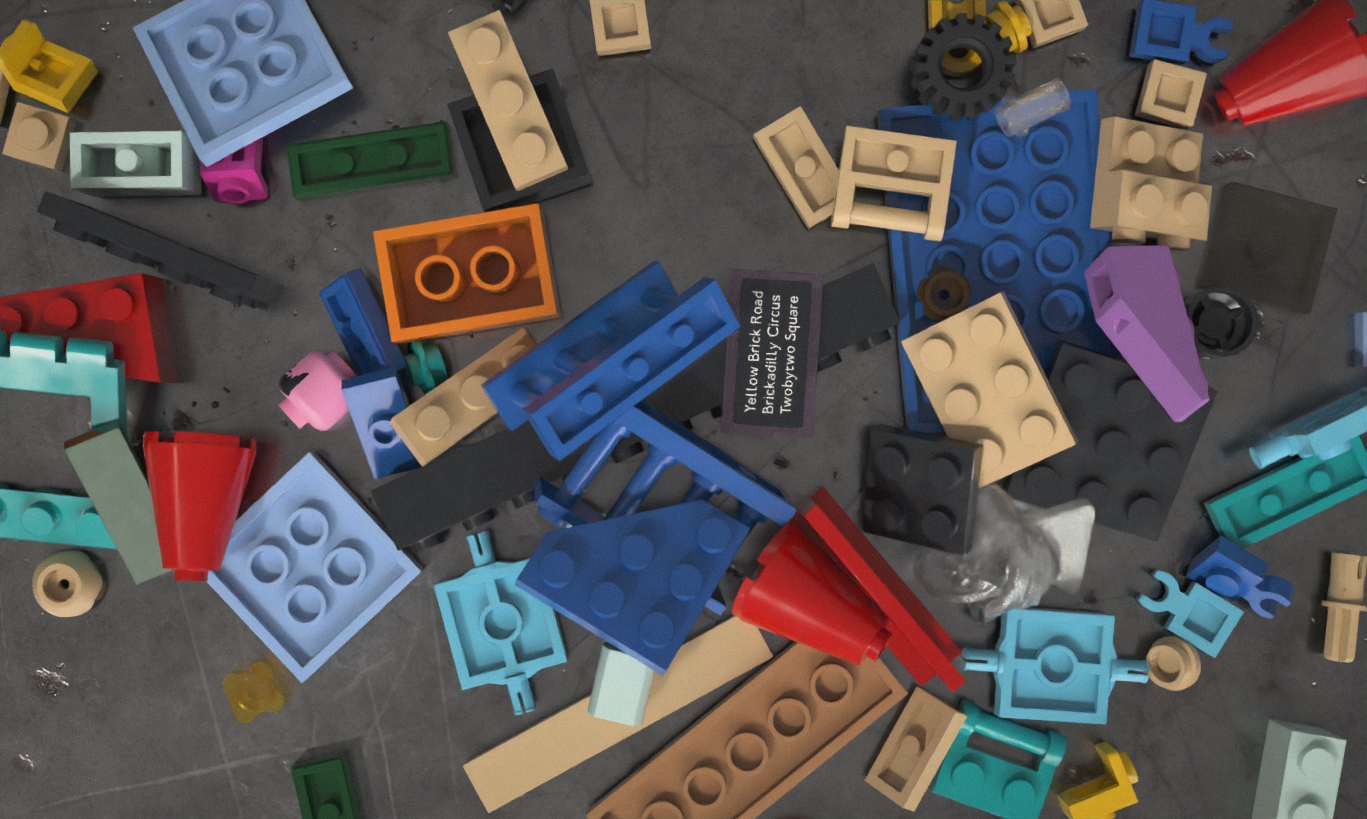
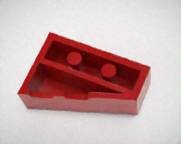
(118, 310)

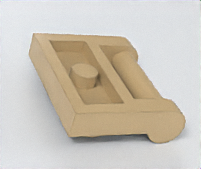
(899, 165)

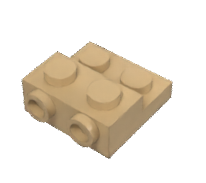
(1150, 184)

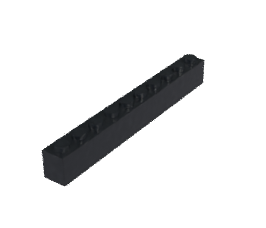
(510, 462)

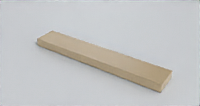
(575, 735)

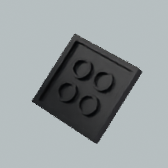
(1126, 448)

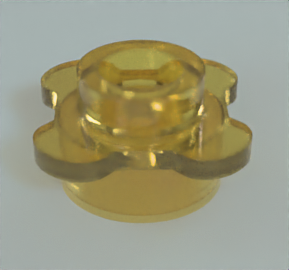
(243, 705)

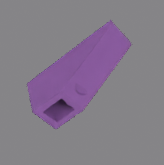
(1145, 317)

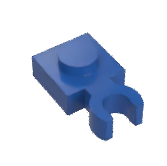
(1169, 33)
(1237, 573)

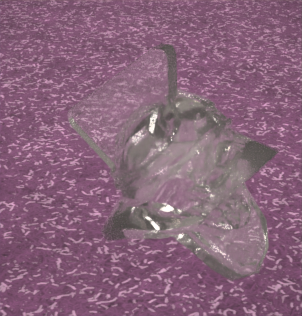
(1012, 556)

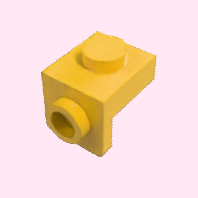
(44, 68)
(1106, 793)

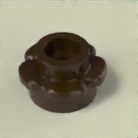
(943, 279)

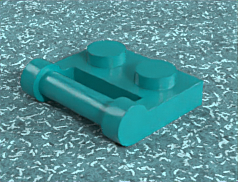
(995, 781)

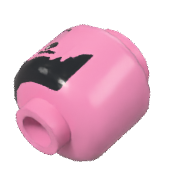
(315, 390)

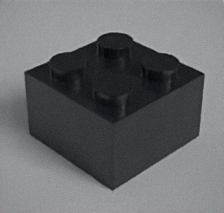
(487, 166)

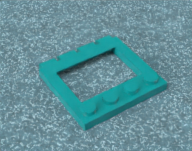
(86, 370)

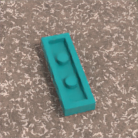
(1288, 495)

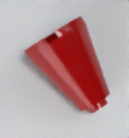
(1300, 68)
(196, 496)
(811, 600)

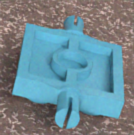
(1319, 433)
(498, 628)
(1054, 665)

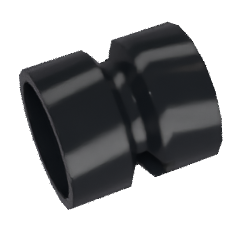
(1222, 321)

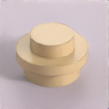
(1173, 663)

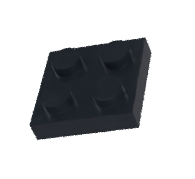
(922, 488)

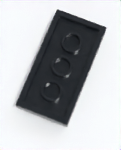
(148, 248)

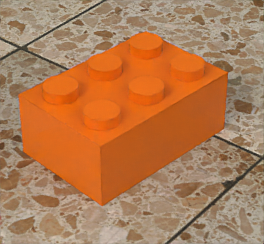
(467, 274)

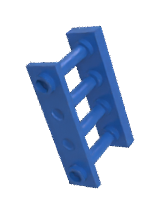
(610, 358)
(667, 445)

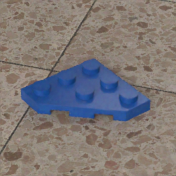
(636, 575)

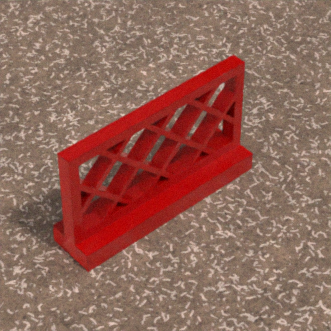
(917, 636)

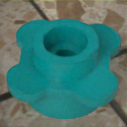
(425, 366)

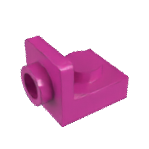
(236, 176)

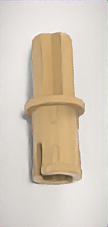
(1344, 605)

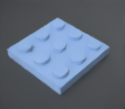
(240, 68)
(310, 567)

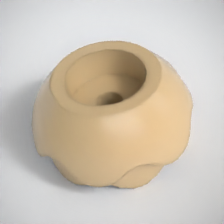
(83, 581)

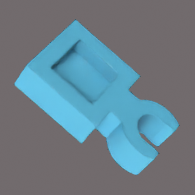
(1196, 614)

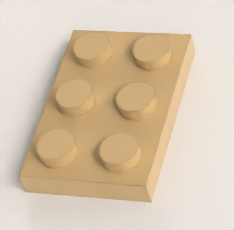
(990, 388)

